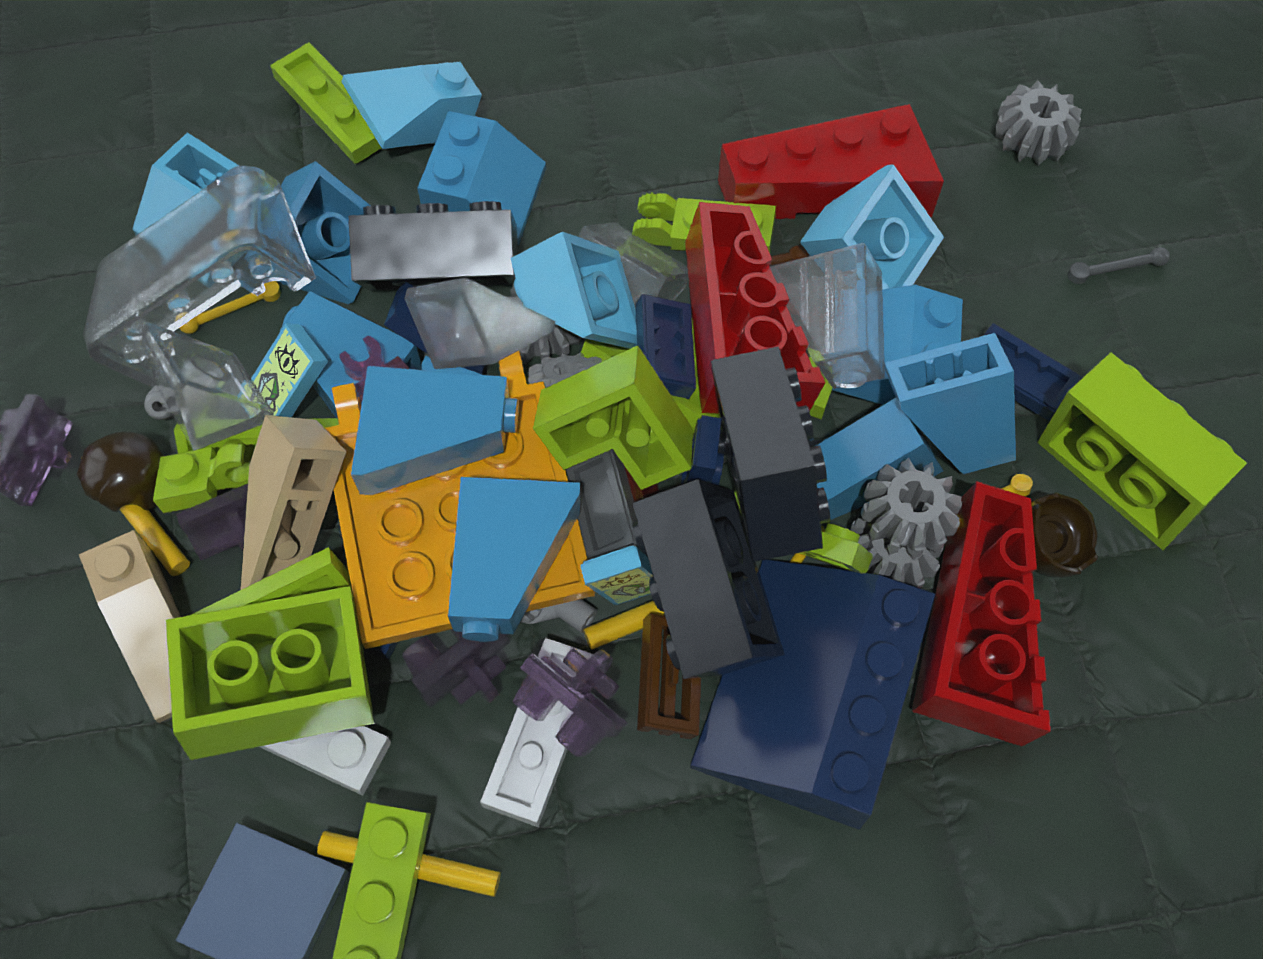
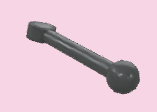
(1080, 271)

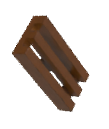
(649, 686)

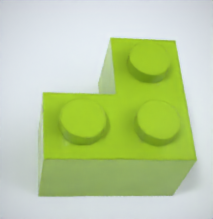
(620, 409)

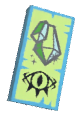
(289, 370)
(619, 575)

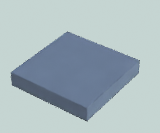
(262, 900)

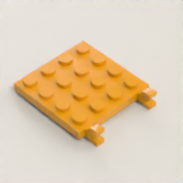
(405, 537)

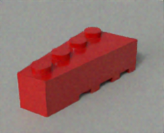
(819, 162)
(738, 300)
(982, 632)

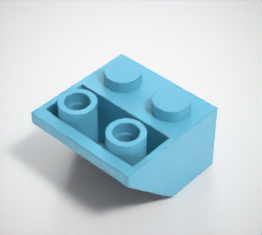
(177, 177)

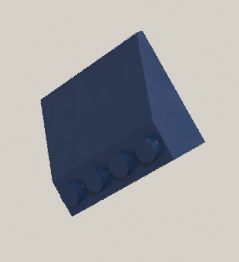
(827, 711)

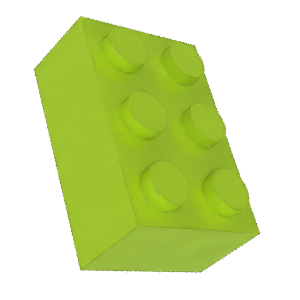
(1139, 450)
(267, 673)

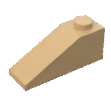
(287, 494)
(136, 608)

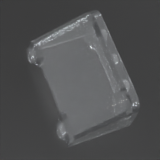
(190, 259)

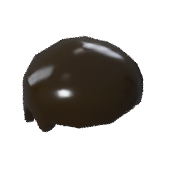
(120, 470)
(1063, 536)

